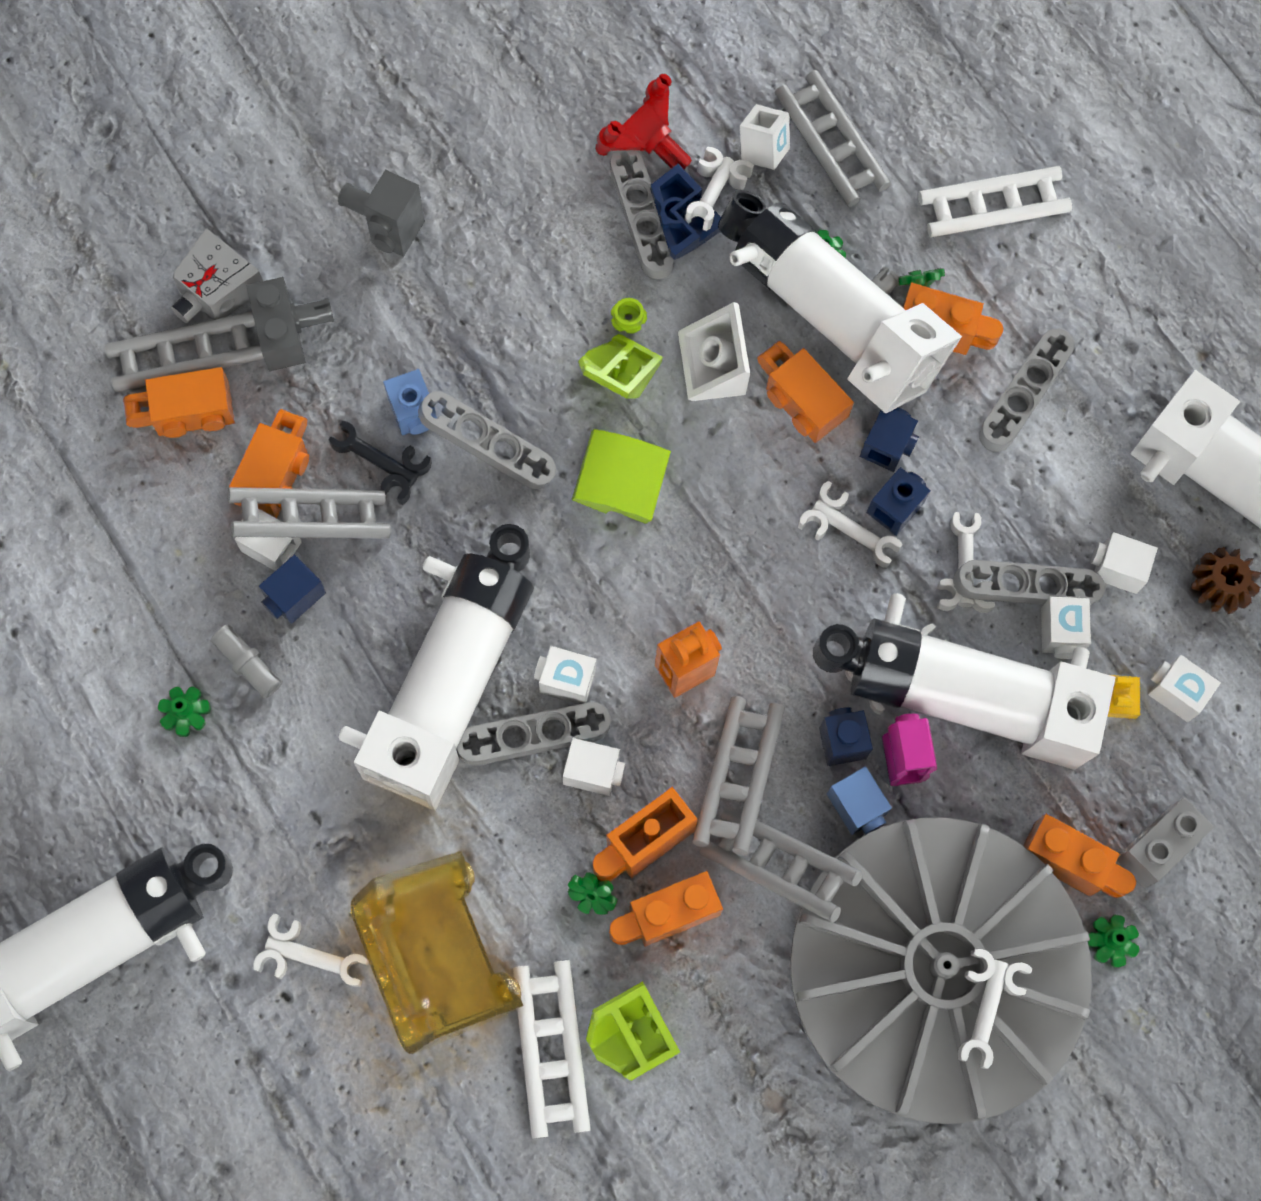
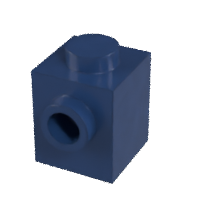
(890, 439)
(898, 500)
(291, 590)
(845, 736)

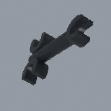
(400, 474)

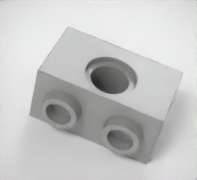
(1165, 842)

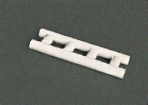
(1008, 185)
(570, 1067)

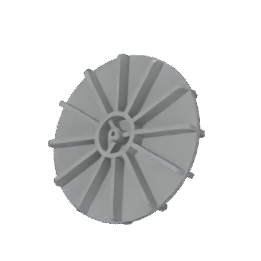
(888, 980)

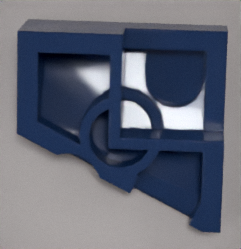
(671, 197)

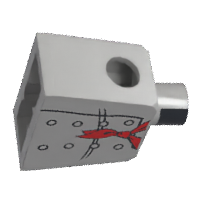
(212, 279)

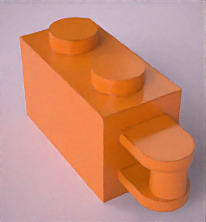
(960, 314)
(804, 391)
(182, 403)
(274, 457)
(688, 658)
(645, 837)
(1078, 859)
(668, 911)

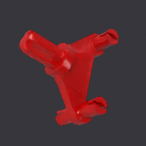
(646, 128)

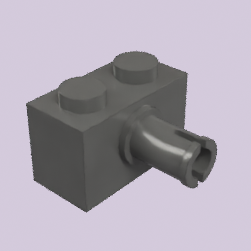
(391, 211)
(281, 321)

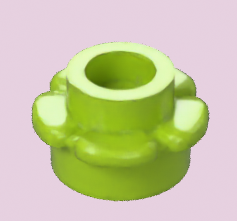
(632, 307)

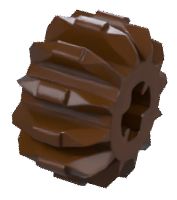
(1225, 580)

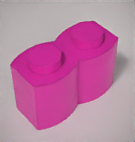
(909, 750)

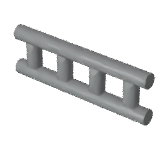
(828, 158)
(165, 339)
(292, 528)
(751, 795)
(787, 885)

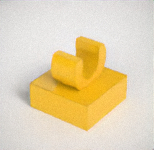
(1125, 697)

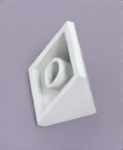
(715, 355)

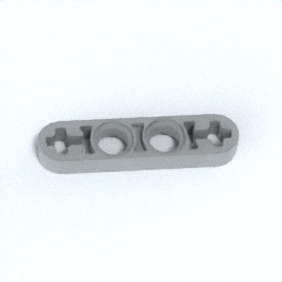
(640, 212)
(1024, 388)
(489, 434)
(1028, 577)
(532, 727)

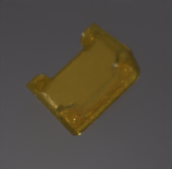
(430, 953)

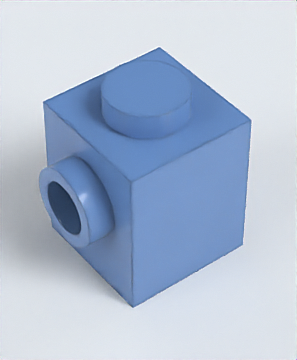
(405, 397)
(859, 802)

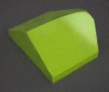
(621, 366)
(630, 1033)

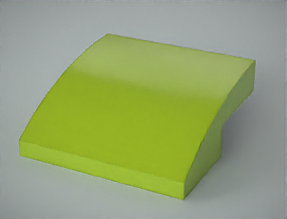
(621, 475)

